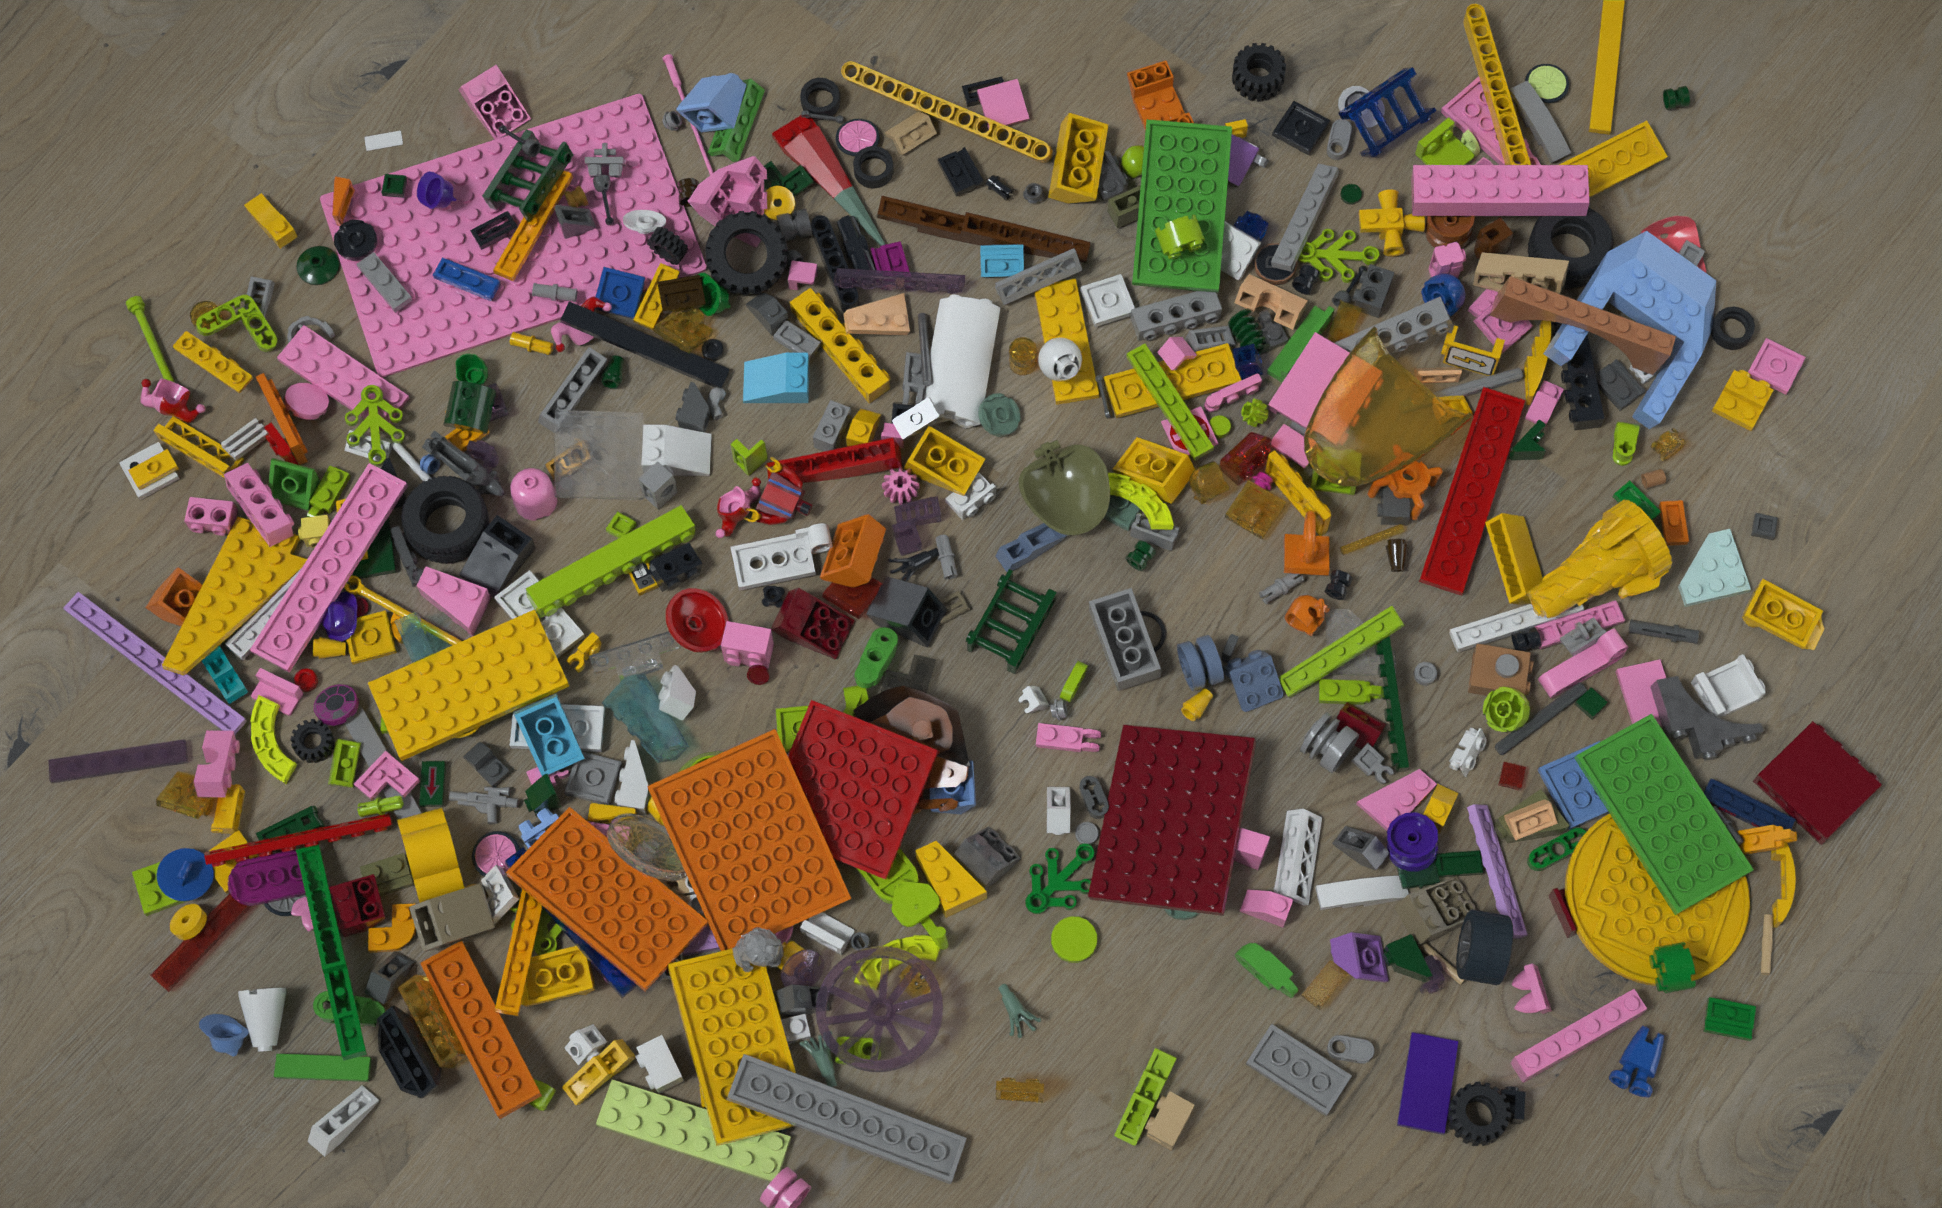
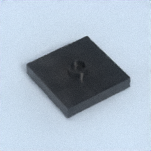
(1301, 127)

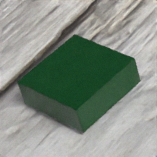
(394, 185)
(1591, 703)

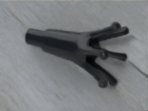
(914, 563)

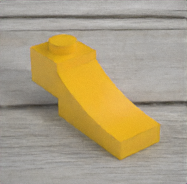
(271, 221)
(598, 1071)

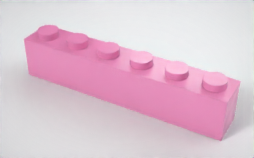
(1578, 1035)

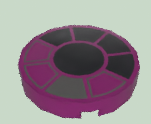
(336, 704)

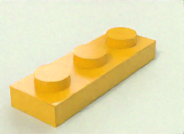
(650, 307)

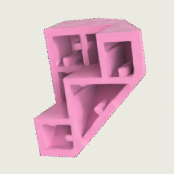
(732, 190)

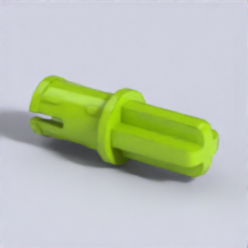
(380, 806)

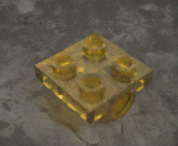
(684, 329)
(1255, 509)
(182, 797)

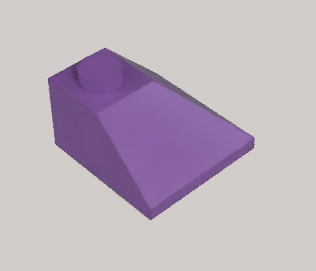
(1241, 158)
(1360, 956)

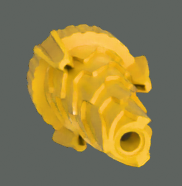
(1616, 553)

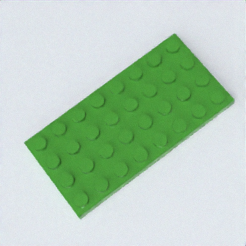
(1182, 176)
(1663, 814)

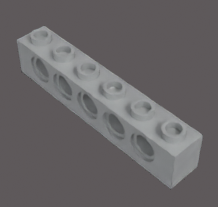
(1412, 319)

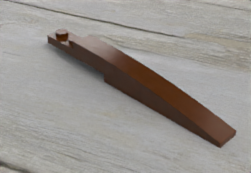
(979, 229)

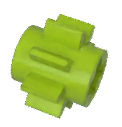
(1254, 412)

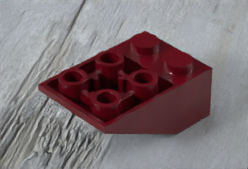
(812, 623)

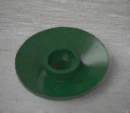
(317, 273)

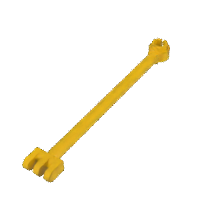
(362, 590)

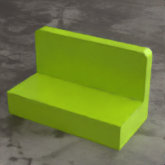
(749, 459)

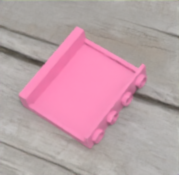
(1308, 380)

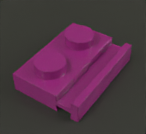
(890, 258)

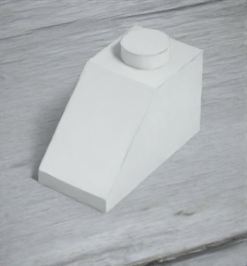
(1058, 810)

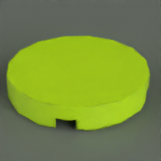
(1074, 939)

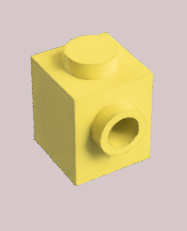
(313, 529)

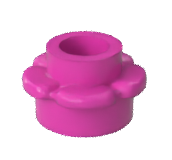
(1263, 480)

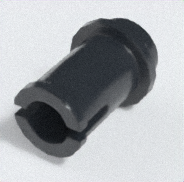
(995, 184)

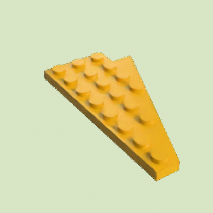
(235, 589)

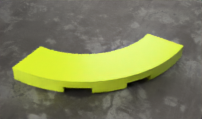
(1143, 497)
(265, 741)
(918, 945)

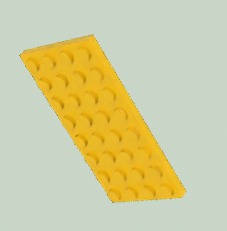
(468, 685)
(723, 1018)

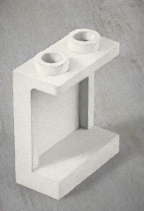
(1729, 687)

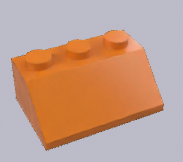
(853, 551)

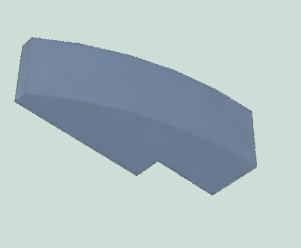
(1028, 546)

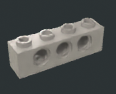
(1182, 305)
(574, 386)

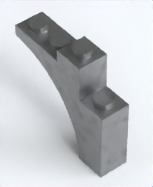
(1684, 718)

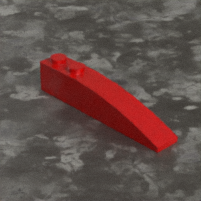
(845, 461)

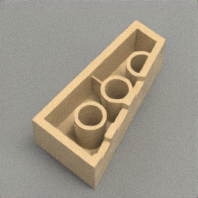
(1495, 270)

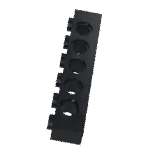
(1582, 417)

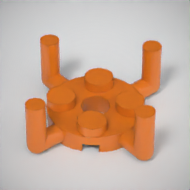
(1405, 488)

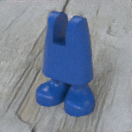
(1639, 1055)

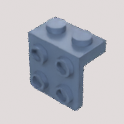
(1254, 680)

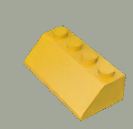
(1078, 159)

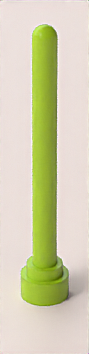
(136, 306)

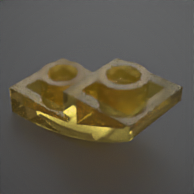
(1343, 321)

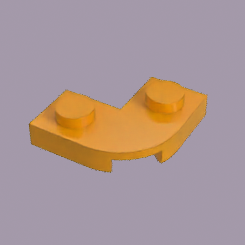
(395, 937)

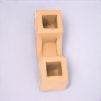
(1259, 293)

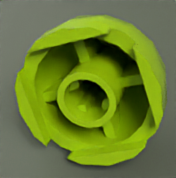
(1506, 709)

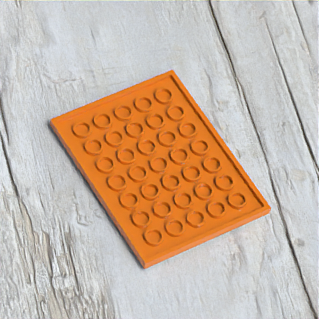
(749, 840)

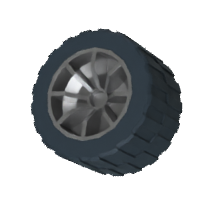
(1484, 947)

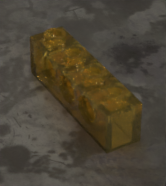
(432, 1021)

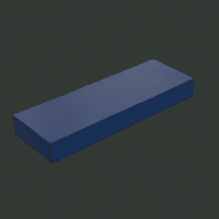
(466, 279)

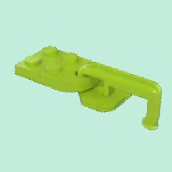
(910, 900)

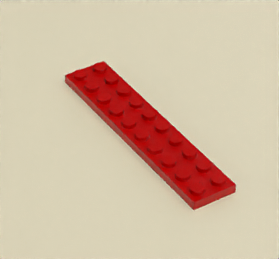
(1472, 491)

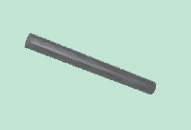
(924, 349)

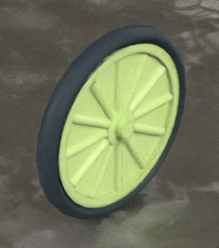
(1548, 82)

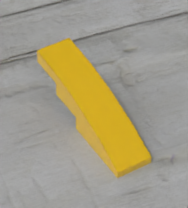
(1535, 364)

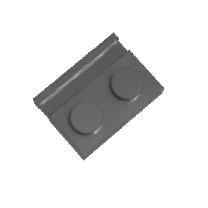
(1618, 385)

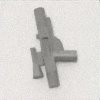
(486, 802)

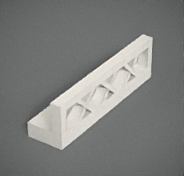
(1293, 854)

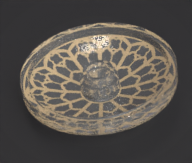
(645, 846)

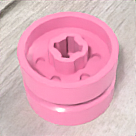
(785, 1190)

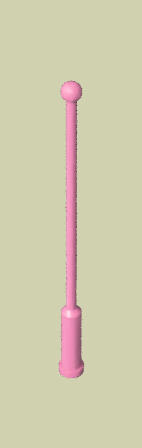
(668, 60)

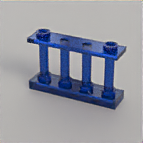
(1370, 101)

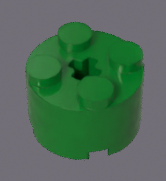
(1673, 967)

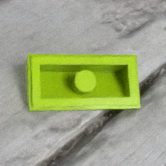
(344, 763)

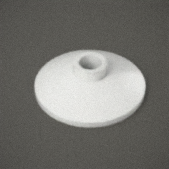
(644, 221)

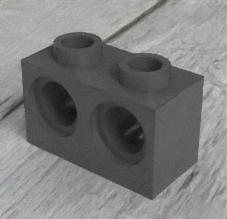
(1375, 291)

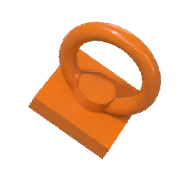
(1307, 552)

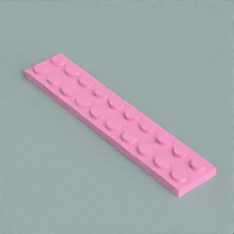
(328, 567)

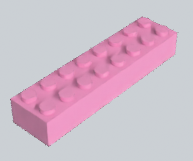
(1500, 190)

